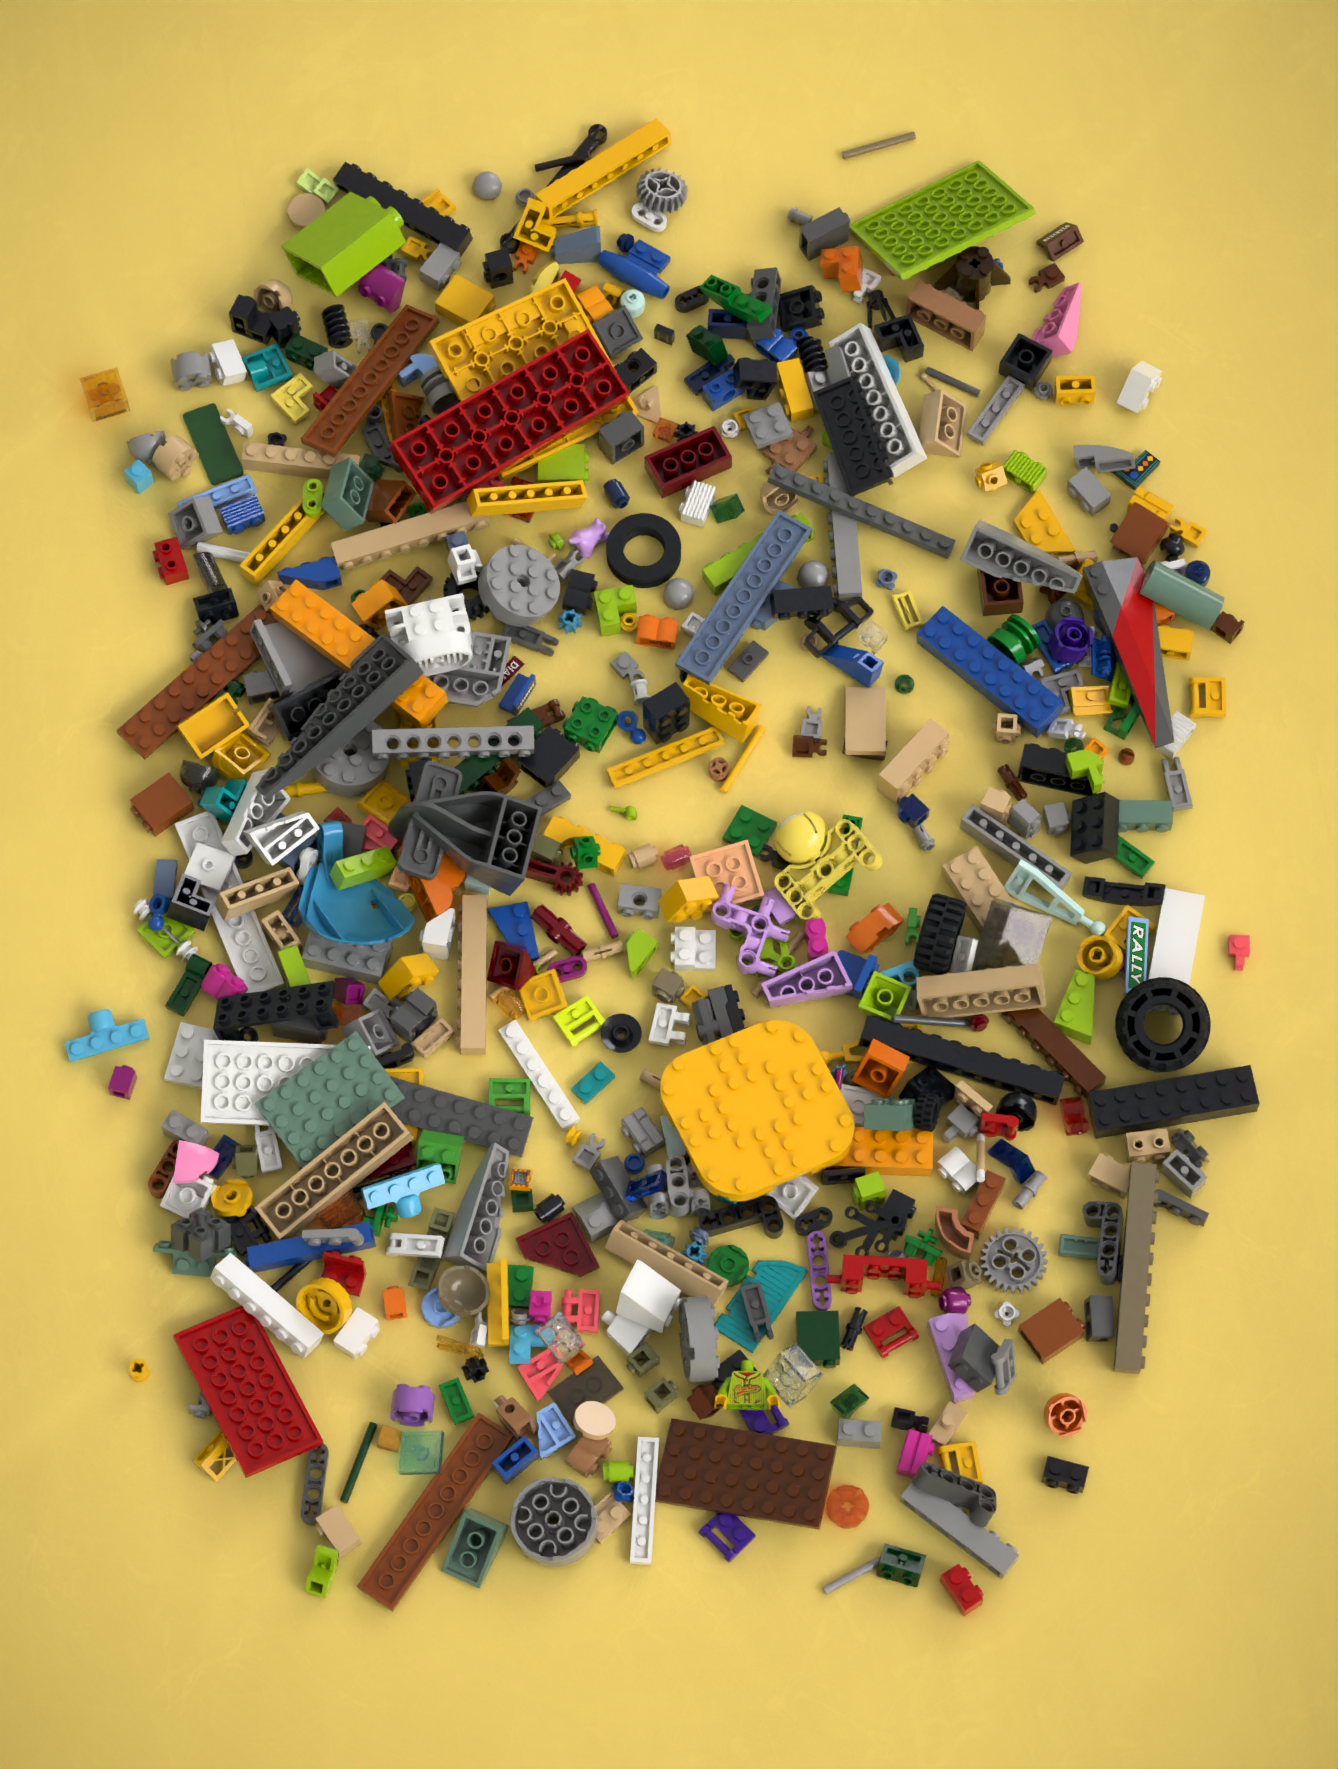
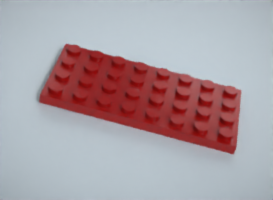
(248, 1390)

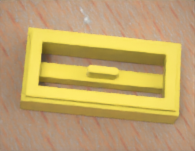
(912, 625)

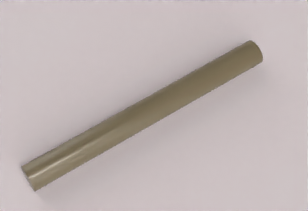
(879, 145)

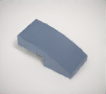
(165, 877)

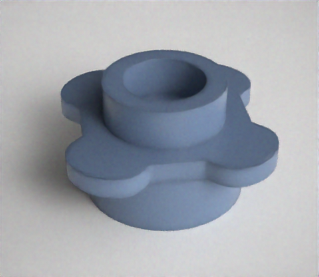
(891, 576)
(699, 1236)

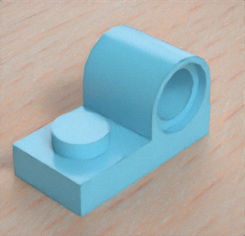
(903, 971)

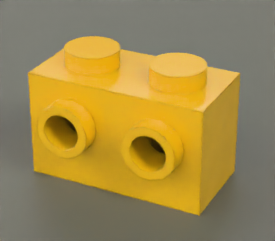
(1074, 389)

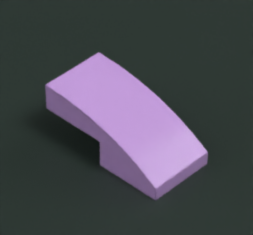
(781, 910)

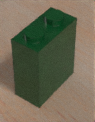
(819, 1336)

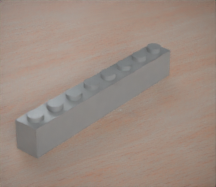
(844, 540)

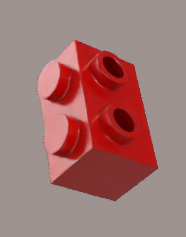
(171, 561)
(961, 1589)

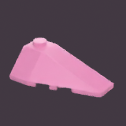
(1061, 325)

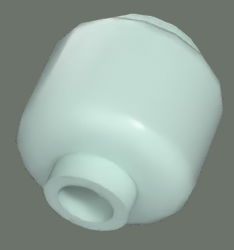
(634, 302)

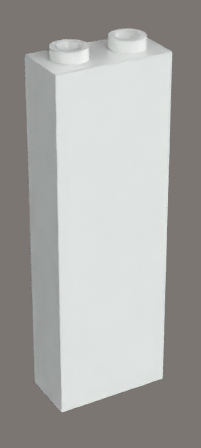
(1176, 938)

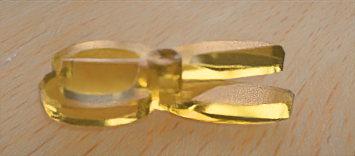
(458, 1347)

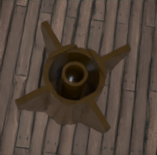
(973, 275)

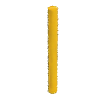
(742, 759)

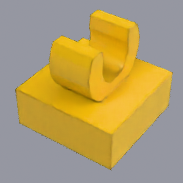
(613, 290)

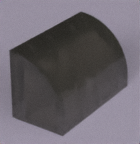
(209, 572)

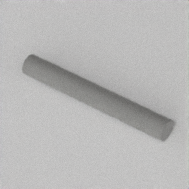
(851, 1575)

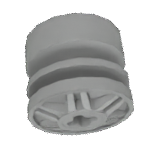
(438, 391)

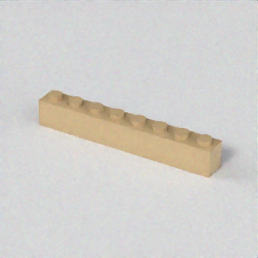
(405, 535)
(473, 975)

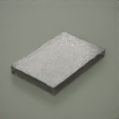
(592, 1384)

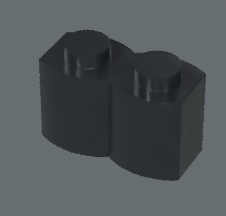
(579, 592)

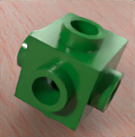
(585, 852)

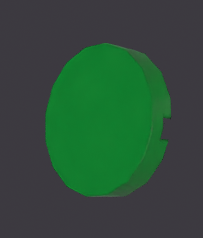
(729, 1263)

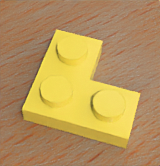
(289, 397)

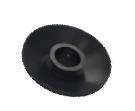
(621, 1024)

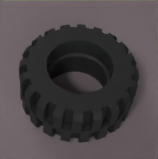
(939, 934)

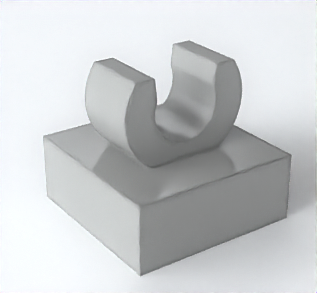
(1033, 665)

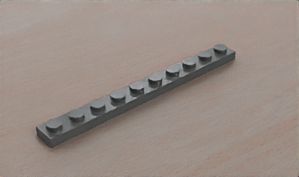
(861, 511)

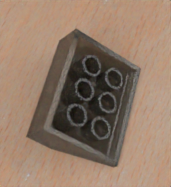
(1010, 936)

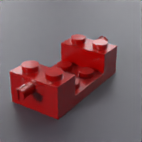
(911, 1270)

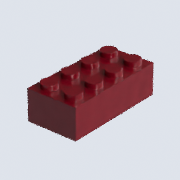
(687, 461)

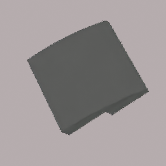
(352, 838)

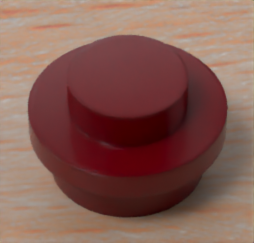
(978, 1022)

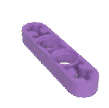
(816, 1271)

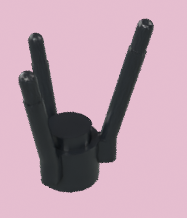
(878, 302)

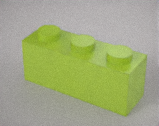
(362, 868)

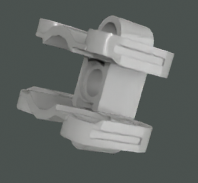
(693, 1201)

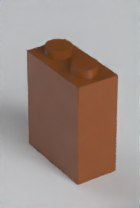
(389, 500)
(1139, 533)
(161, 805)
(1051, 1330)

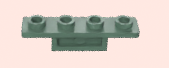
(186, 1265)

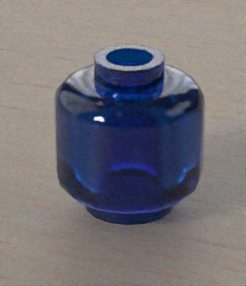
(1198, 572)

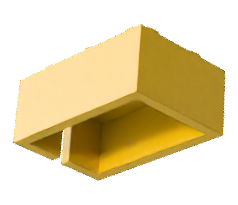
(212, 726)

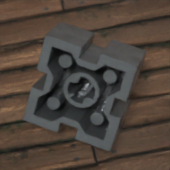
(413, 1016)
(200, 1234)

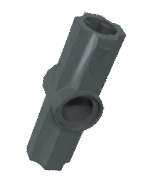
(706, 1025)

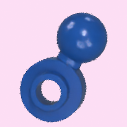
(637, 735)
(159, 906)

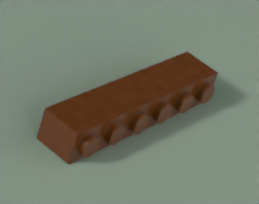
(1056, 1049)

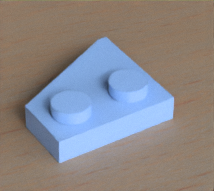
(552, 1430)

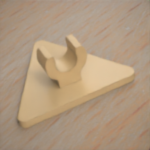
(648, 405)

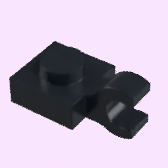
(906, 1419)

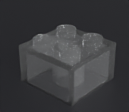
(793, 1375)

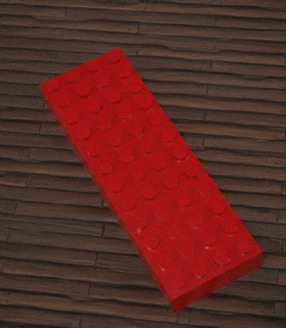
(509, 421)

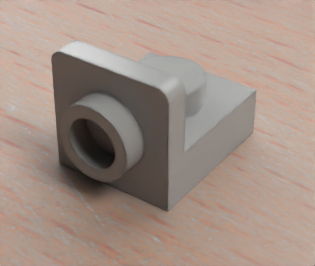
(200, 1411)

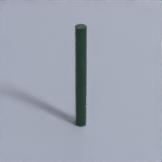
(358, 1462)

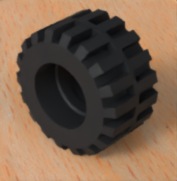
(474, 606)

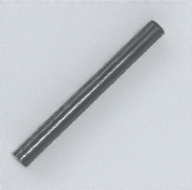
(929, 1021)

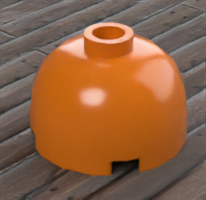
(1065, 1414)

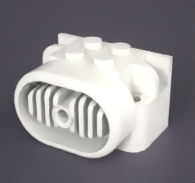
(433, 633)

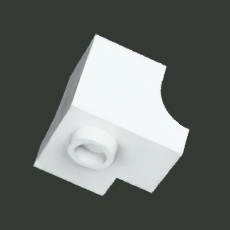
(464, 564)

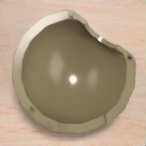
(463, 1290)

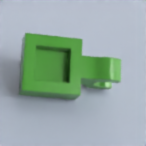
(913, 923)

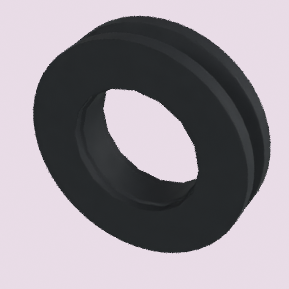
(641, 525)

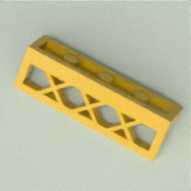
(498, 1304)
(211, 1453)

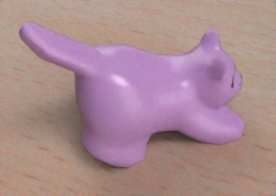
(587, 538)

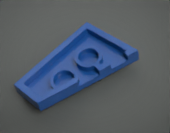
(516, 926)

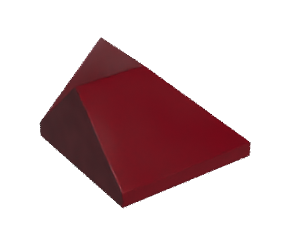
(510, 965)

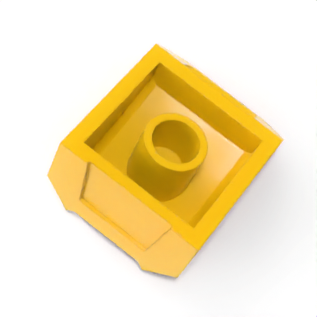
(239, 757)

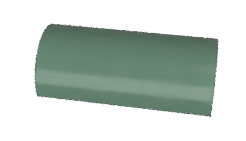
(1181, 595)

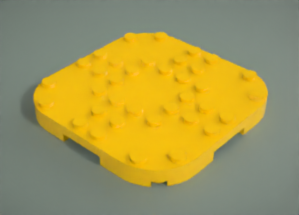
(756, 1110)

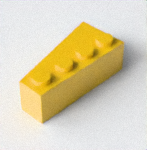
(722, 708)

